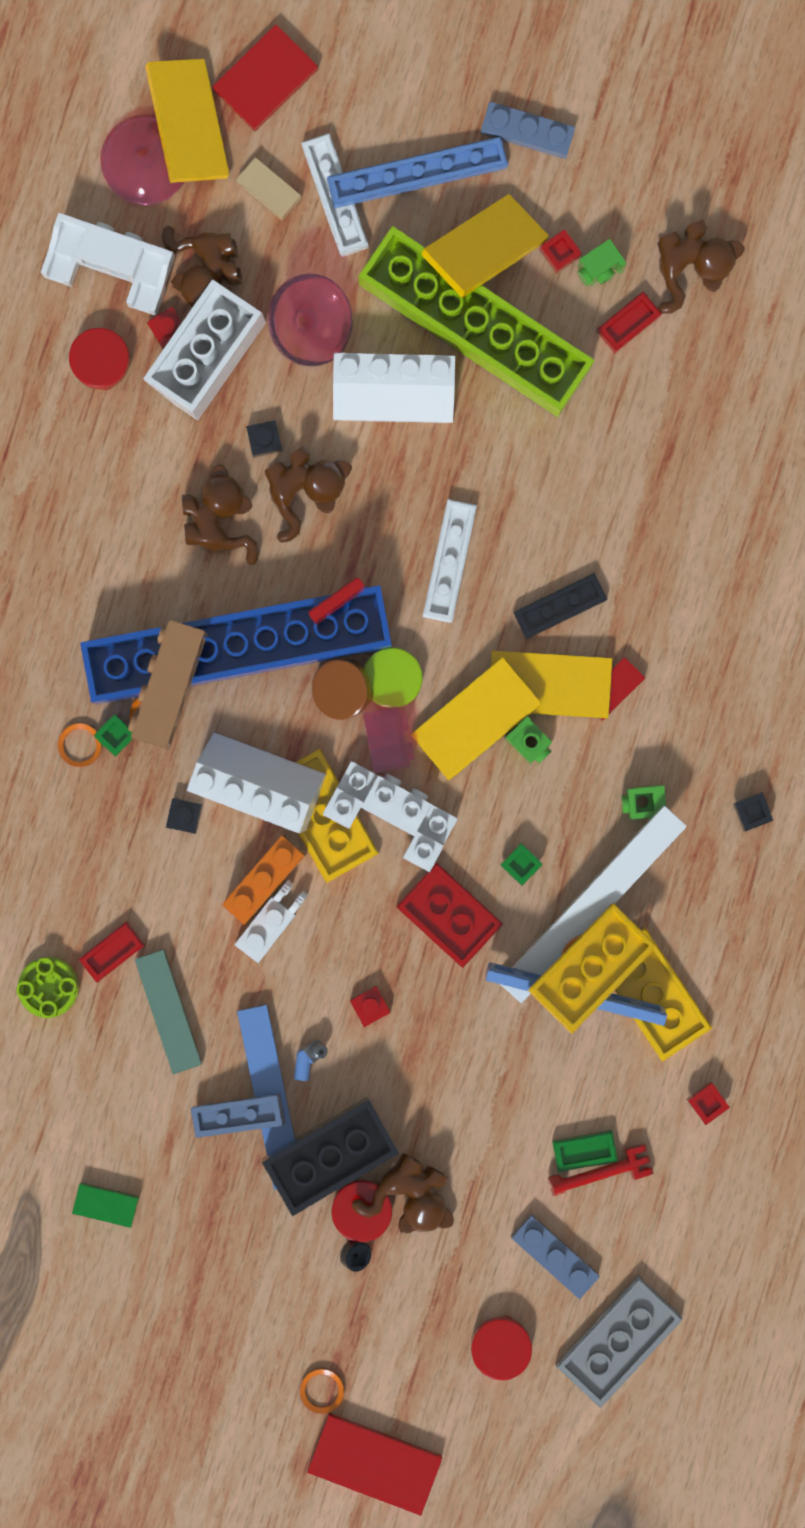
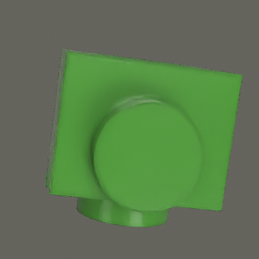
(600, 264)
(518, 736)
(656, 798)

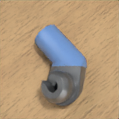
(306, 1056)

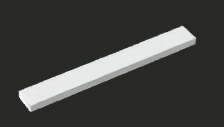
(601, 893)

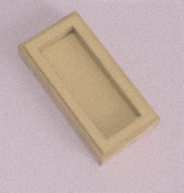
(268, 188)

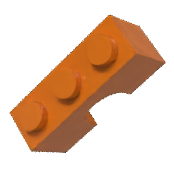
(263, 879)

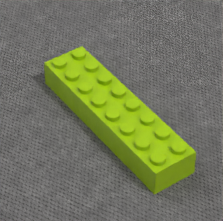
(477, 324)

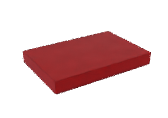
(265, 78)
(449, 915)

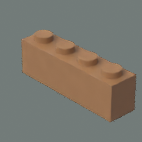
(168, 685)

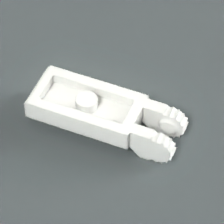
(269, 924)

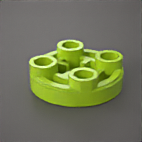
(393, 677)
(48, 987)

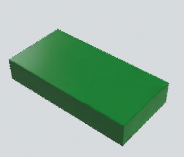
(584, 1151)
(105, 1205)

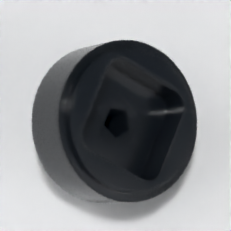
(355, 1255)

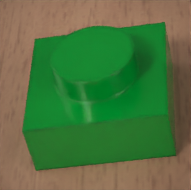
(114, 735)
(521, 864)

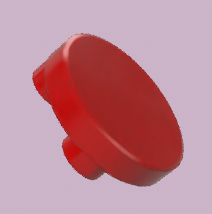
(99, 358)
(355, 1226)
(501, 1348)

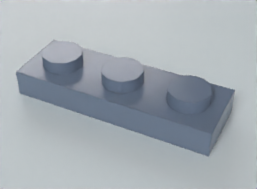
(527, 130)
(238, 1115)
(555, 1256)

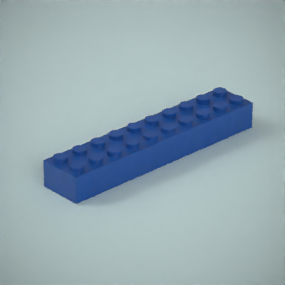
(243, 644)

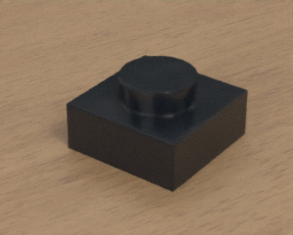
(264, 438)
(753, 811)
(184, 816)

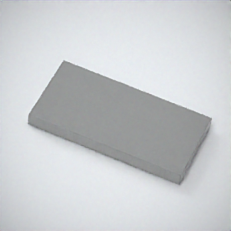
(619, 1341)

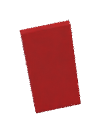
(375, 1464)

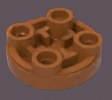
(341, 689)

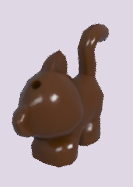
(215, 254)
(710, 258)
(320, 481)
(222, 499)
(423, 1208)

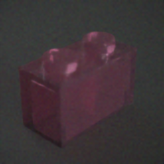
(387, 739)

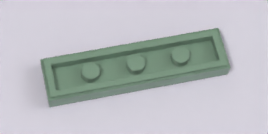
(168, 1011)

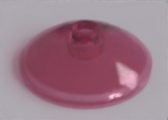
(136, 177)
(325, 315)

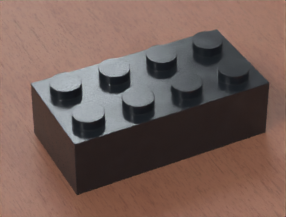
(329, 1156)

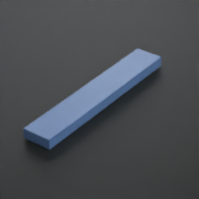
(417, 172)
(614, 1003)
(265, 1070)

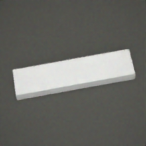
(344, 220)
(449, 561)

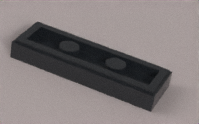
(560, 606)

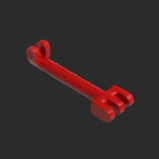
(630, 1164)

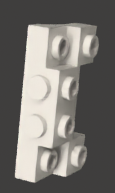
(111, 253)
(395, 805)

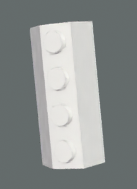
(205, 349)
(393, 387)
(257, 782)

